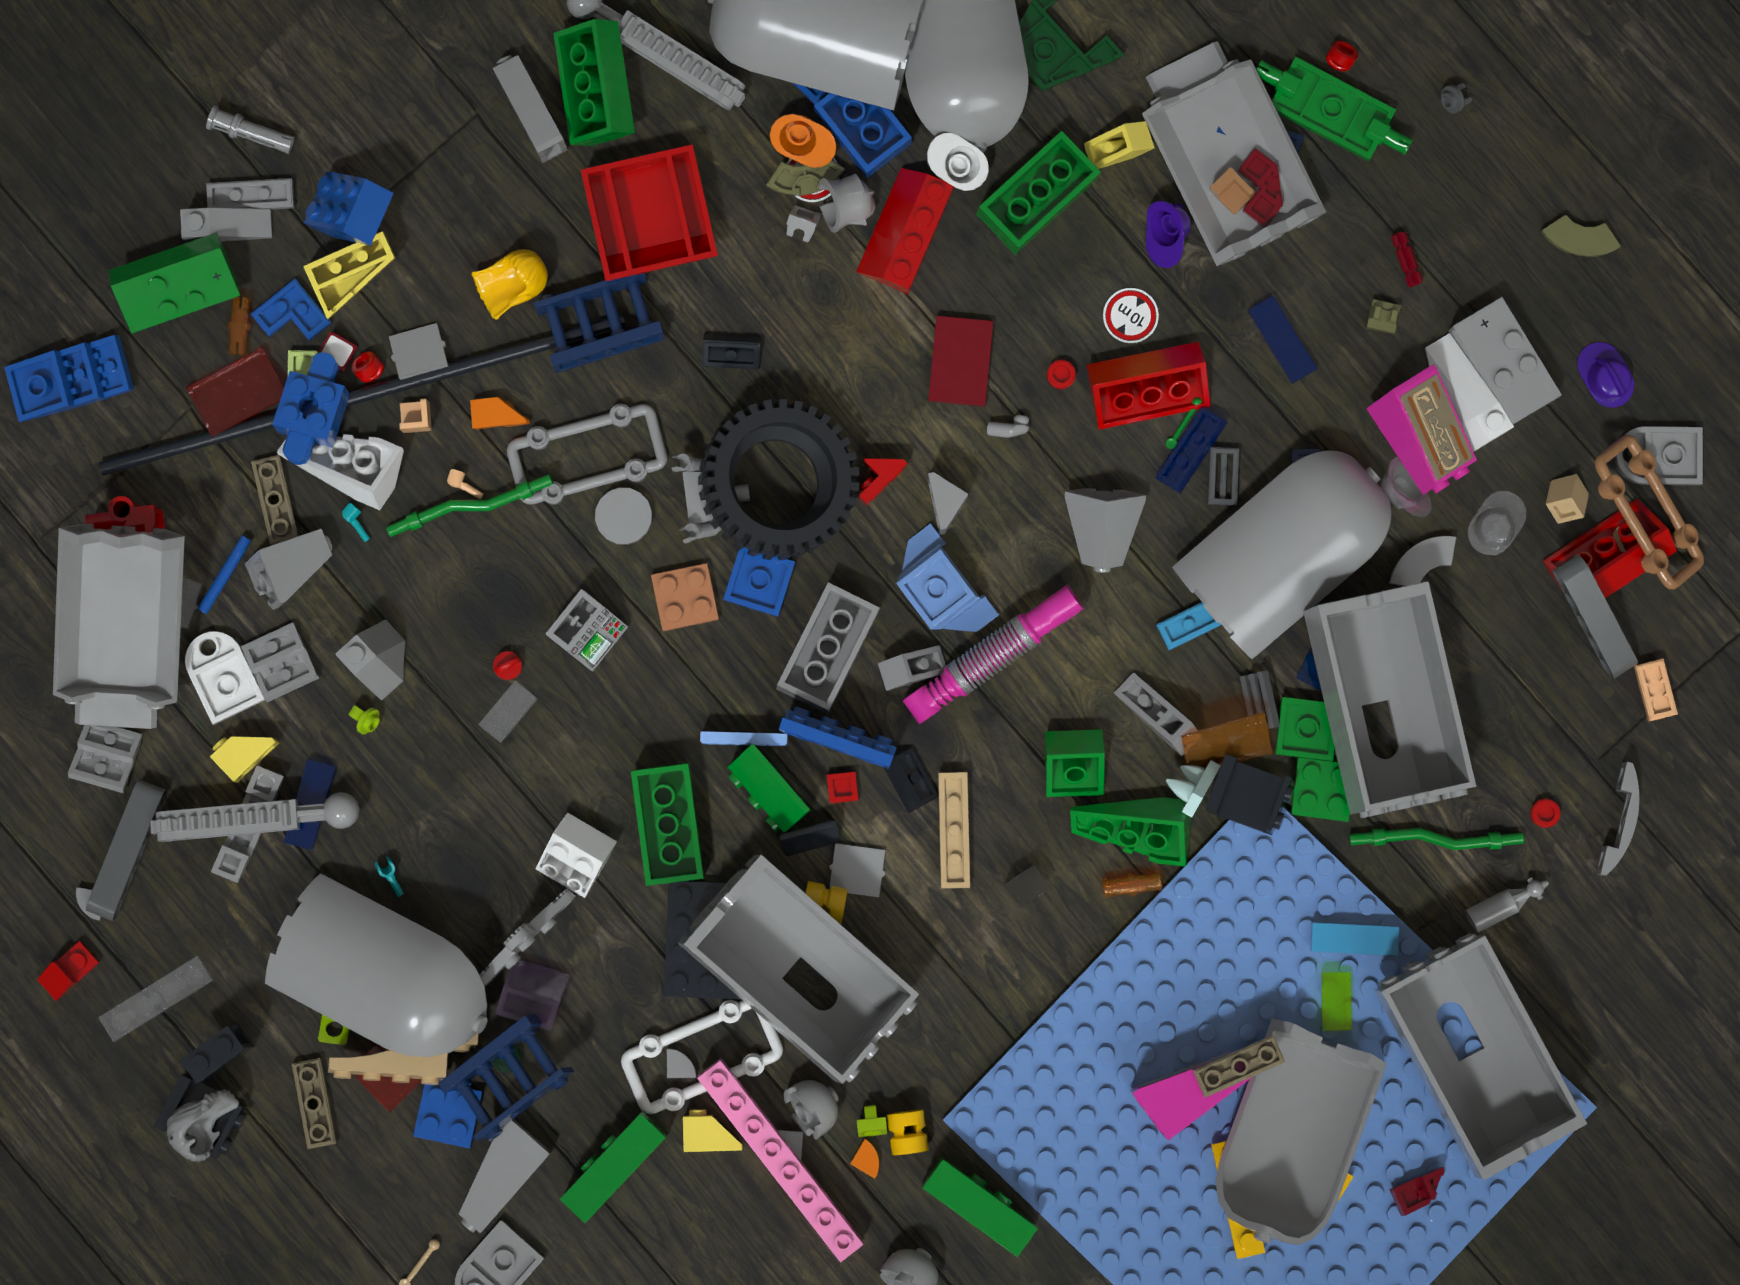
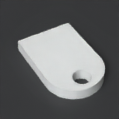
(222, 678)

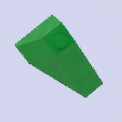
(1144, 826)

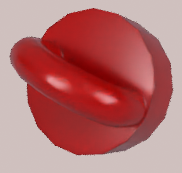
(1341, 56)
(367, 367)
(507, 665)

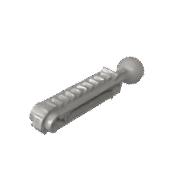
(666, 53)
(338, 811)

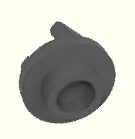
(1453, 99)

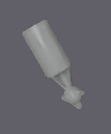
(1503, 905)

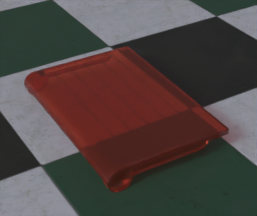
(236, 392)

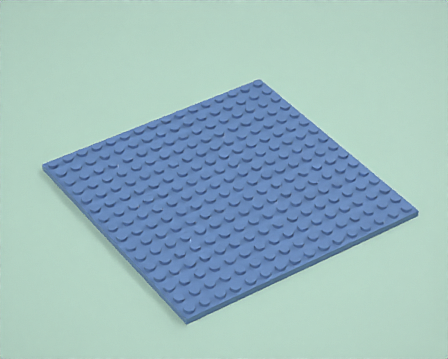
(1201, 980)

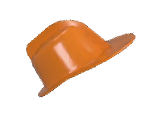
(803, 140)

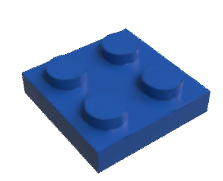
(759, 582)
(445, 1117)

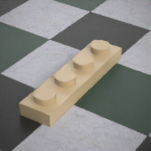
(954, 830)

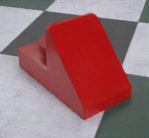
(886, 472)
(68, 970)

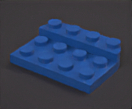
(826, 733)

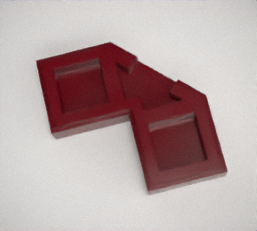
(1265, 176)

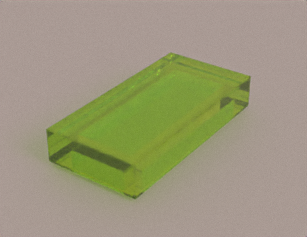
(1336, 1001)

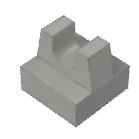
(803, 219)

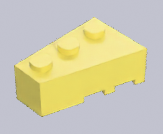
(347, 271)

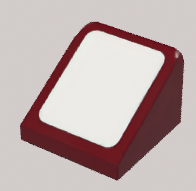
(339, 348)

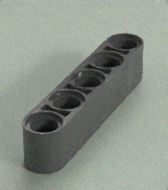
(1595, 616)
(126, 850)

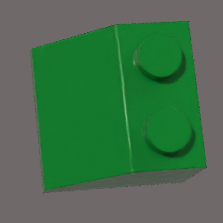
(1074, 763)

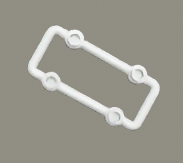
(652, 1045)

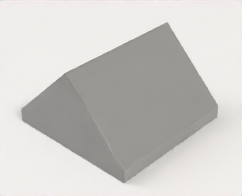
(946, 501)

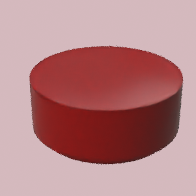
(1061, 374)
(1545, 813)

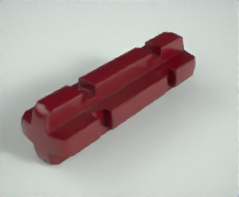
(1407, 259)

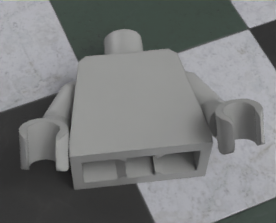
(699, 523)

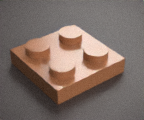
(685, 597)

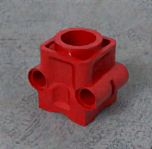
(141, 517)

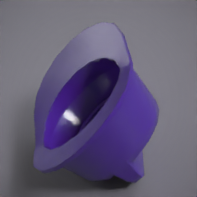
(1166, 232)
(1605, 374)

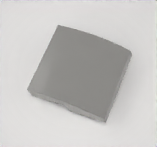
(280, 662)
(105, 756)

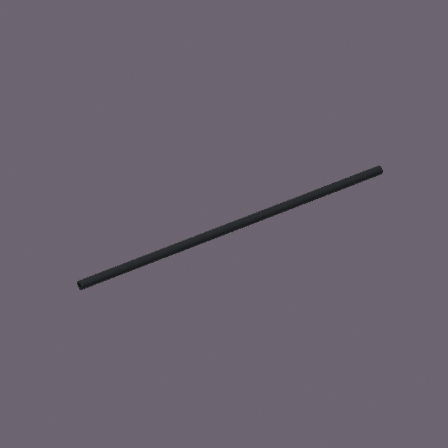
(356, 396)

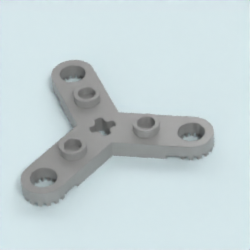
(525, 936)

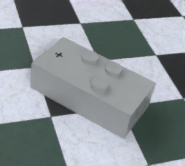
(1505, 360)
(828, 648)

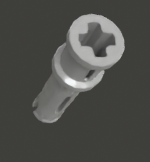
(237, 126)

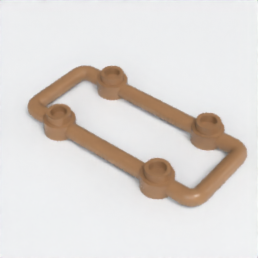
(1613, 488)

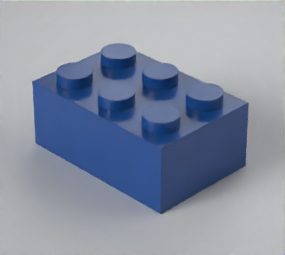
(863, 130)
(348, 207)

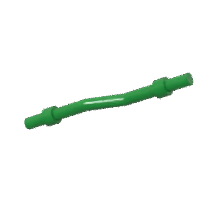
(523, 490)
(1493, 840)

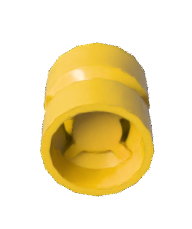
(830, 900)
(907, 1143)

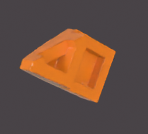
(495, 413)

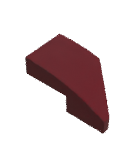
(1417, 1191)

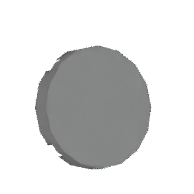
(623, 516)

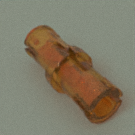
(239, 326)
(1131, 885)

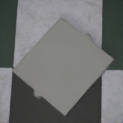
(418, 351)
(857, 869)

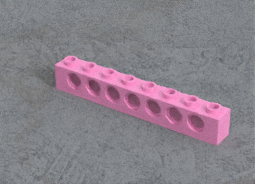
(780, 1159)

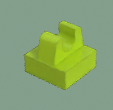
(871, 1124)

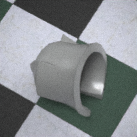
(850, 203)

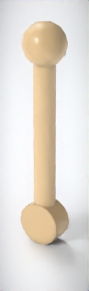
(434, 1244)

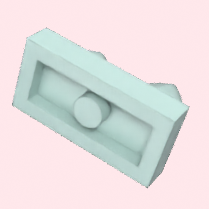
(1196, 786)

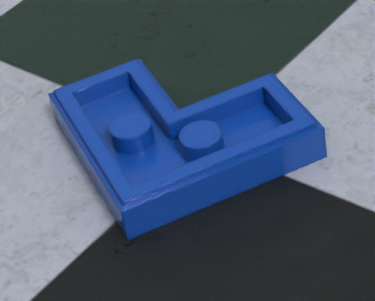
(291, 304)

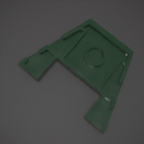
(1052, 55)

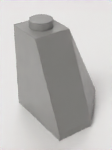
(1104, 524)
(288, 565)
(376, 658)

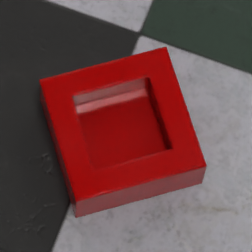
(842, 787)

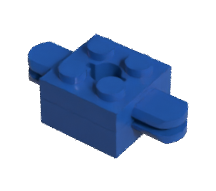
(311, 409)

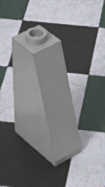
(529, 108)
(503, 1172)

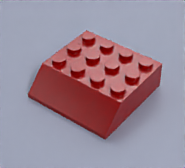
(649, 213)

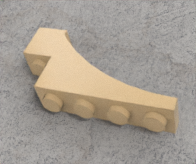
(396, 1065)

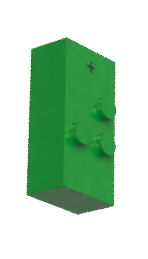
(594, 82)
(1038, 193)
(174, 282)
(667, 824)
(614, 1166)
(980, 1206)

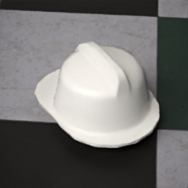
(957, 161)

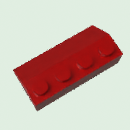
(905, 229)
(1148, 385)
(1601, 552)

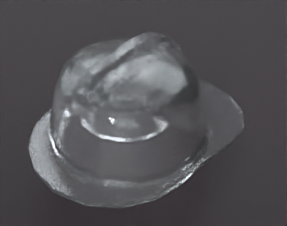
(1403, 491)
(1497, 523)

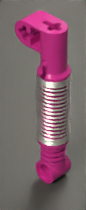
(991, 654)

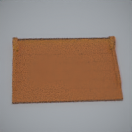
(1238, 738)

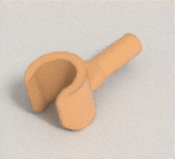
(456, 478)

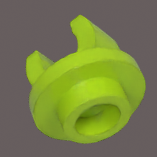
(367, 720)

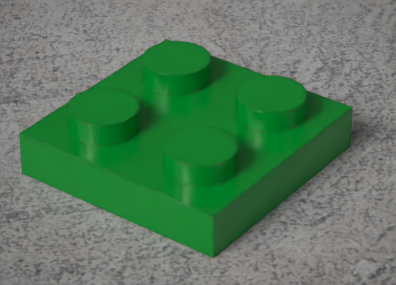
(1304, 730)
(1319, 791)

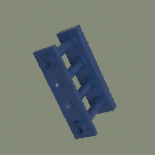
(593, 348)
(481, 1065)

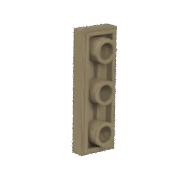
(270, 482)
(1221, 1072)
(311, 1084)

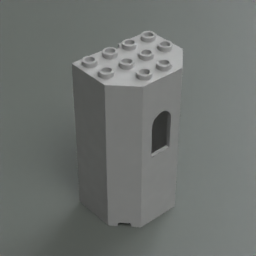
(1392, 652)
(760, 931)
(1504, 1095)

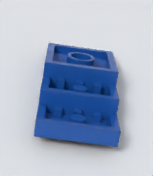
(69, 378)

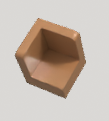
(1232, 191)

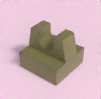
(1383, 316)

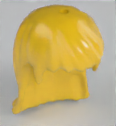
(511, 281)

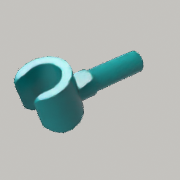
(350, 513)
(388, 872)

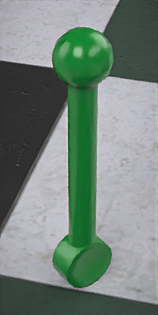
(1172, 442)

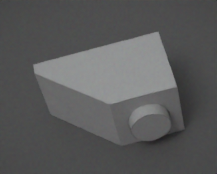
(912, 667)

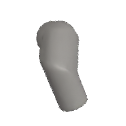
(1009, 430)

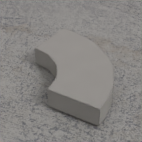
(1421, 559)

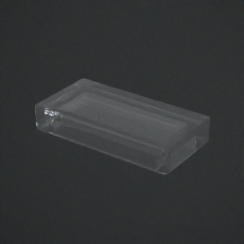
(508, 711)

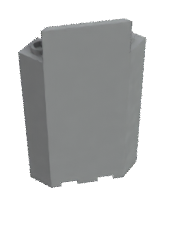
(1184, 119)
(118, 623)

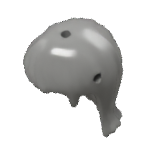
(192, 1124)

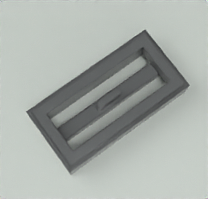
(1234, 480)
(1255, 701)

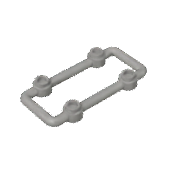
(620, 416)

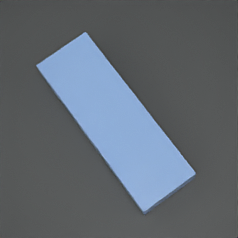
(739, 738)

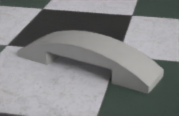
(1627, 784)
(239, 848)

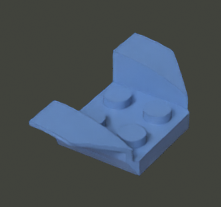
(939, 587)

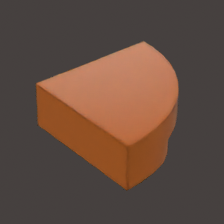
(866, 1159)

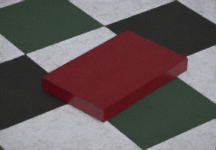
(960, 361)

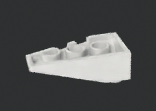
(1471, 398)
(357, 467)

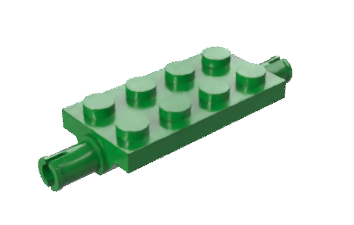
(1332, 109)

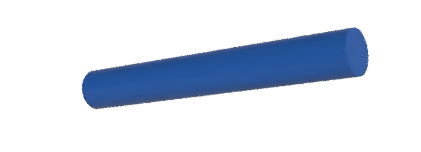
(224, 574)

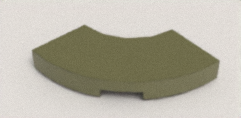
(802, 179)
(1580, 240)

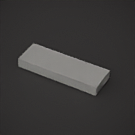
(251, 194)

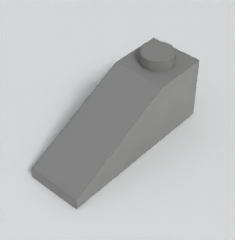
(230, 223)
(1155, 711)

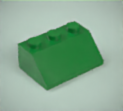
(767, 789)

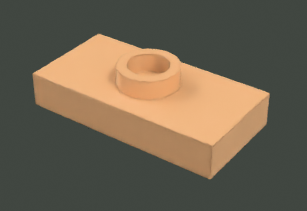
(1655, 690)

